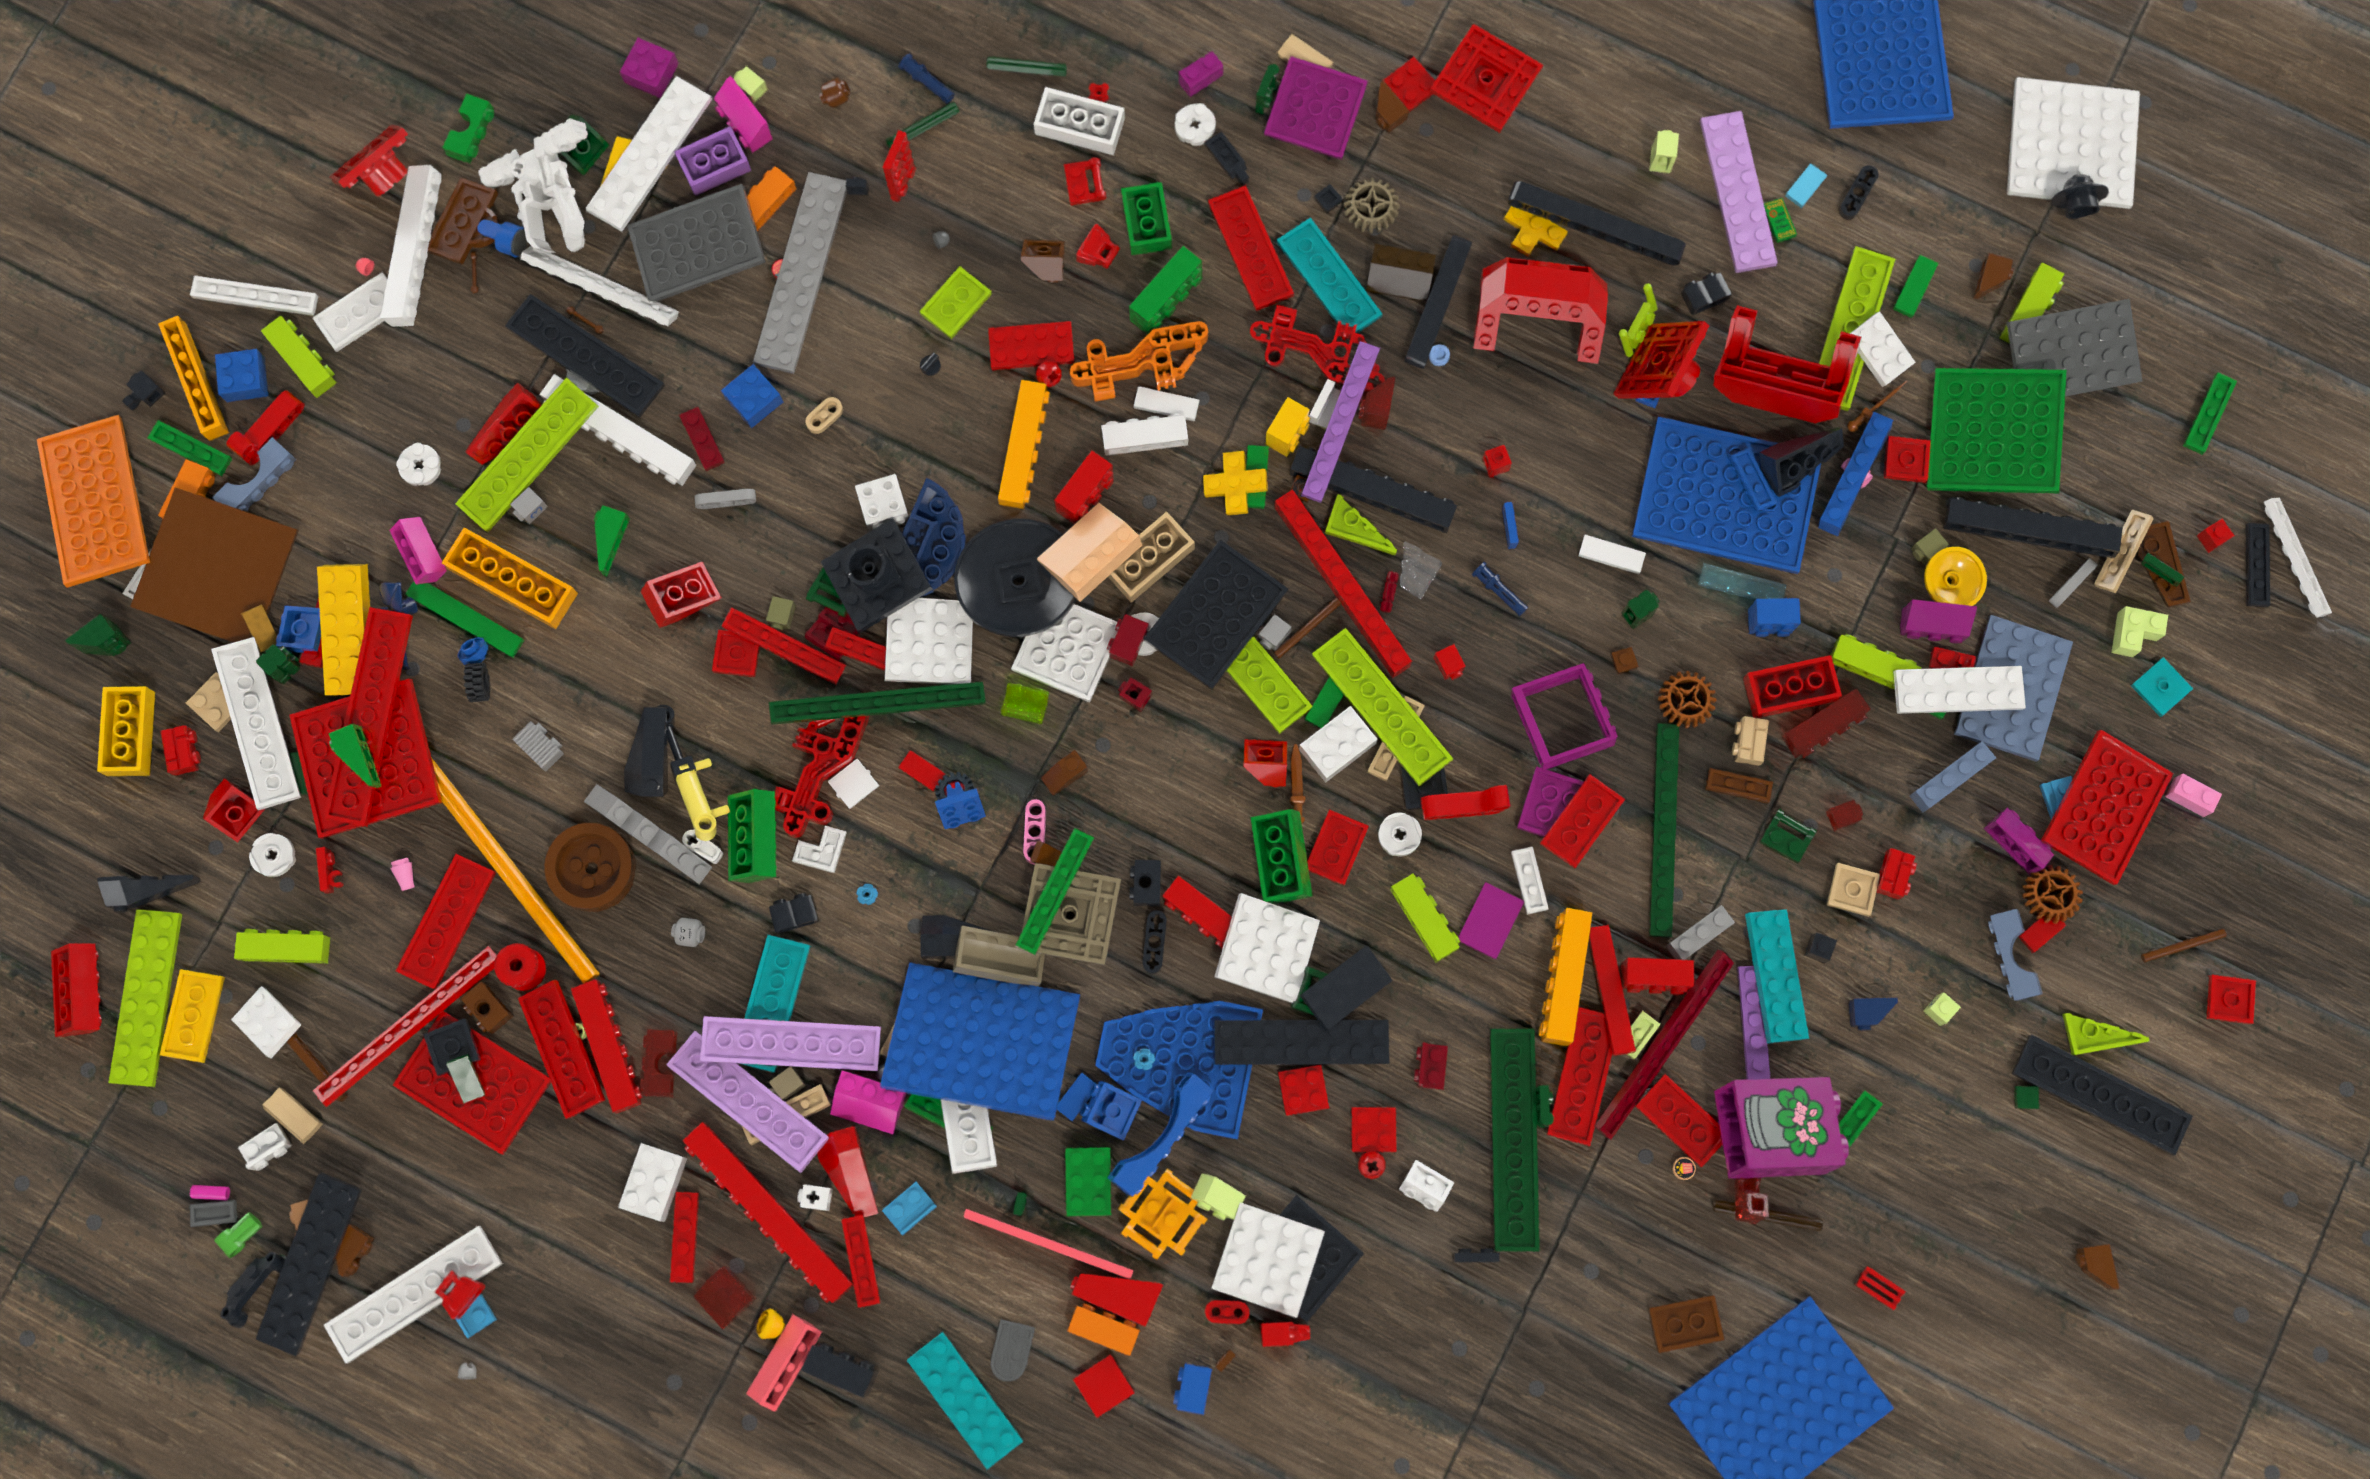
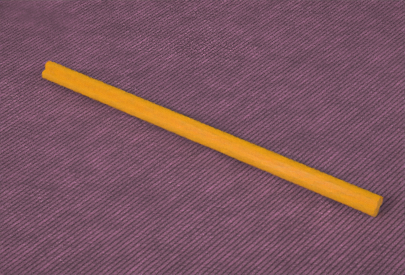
(514, 879)

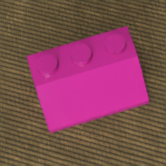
(742, 116)
(867, 1103)

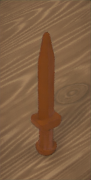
(1866, 414)
(1297, 784)

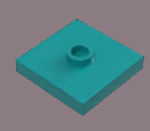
(2161, 687)

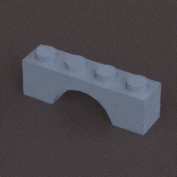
(273, 463)
(1952, 776)
(2007, 928)

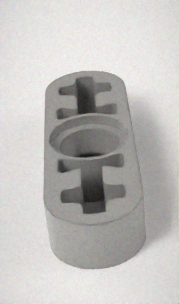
(725, 498)
(2072, 583)

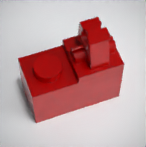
(1283, 1333)

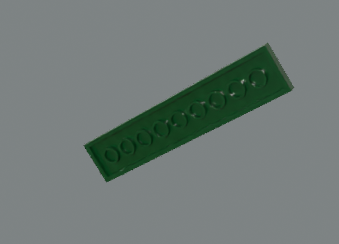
(1514, 1140)

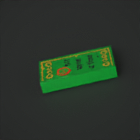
(1779, 220)

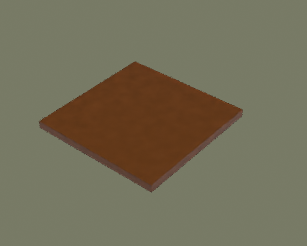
(212, 566)

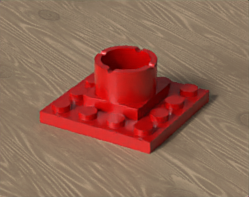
(1486, 78)
(375, 163)
(1664, 362)

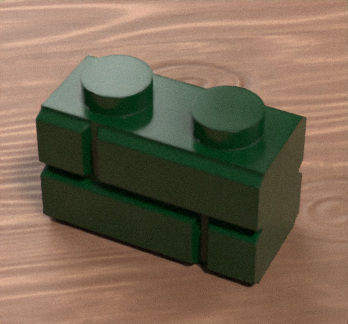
(1640, 609)
(279, 663)

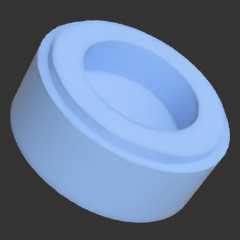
(1439, 355)

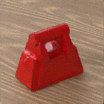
(1094, 246)
(461, 1295)

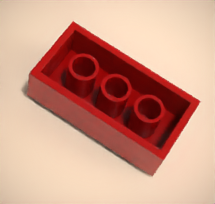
(1792, 687)

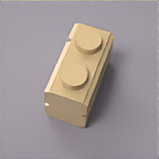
(1750, 741)

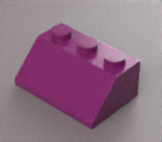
(1937, 621)
(2019, 841)

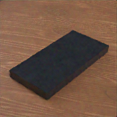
(1346, 988)

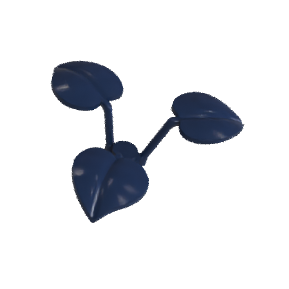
(392, 598)

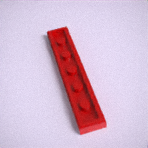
(783, 646)
(1611, 991)

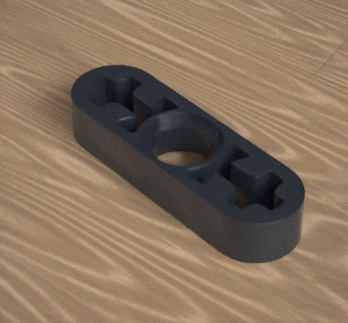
(1858, 183)
(1147, 957)

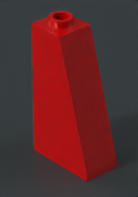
(1121, 1296)

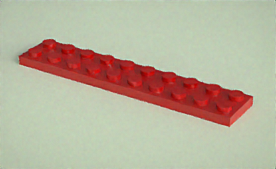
(371, 708)

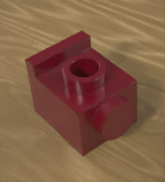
(1132, 685)

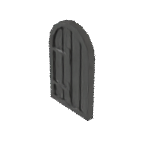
(1011, 1350)

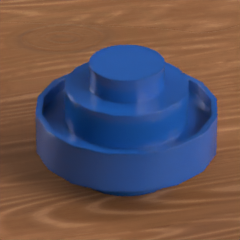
(473, 651)

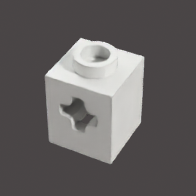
(824, 1197)

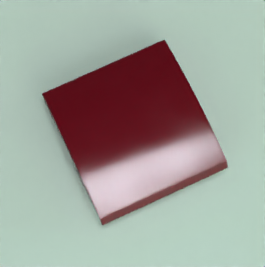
(822, 627)

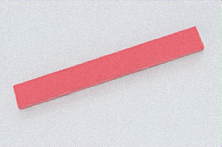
(1049, 1244)

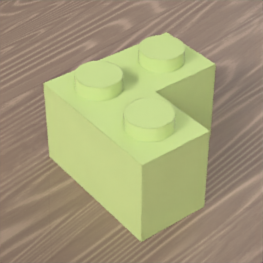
(2133, 627)

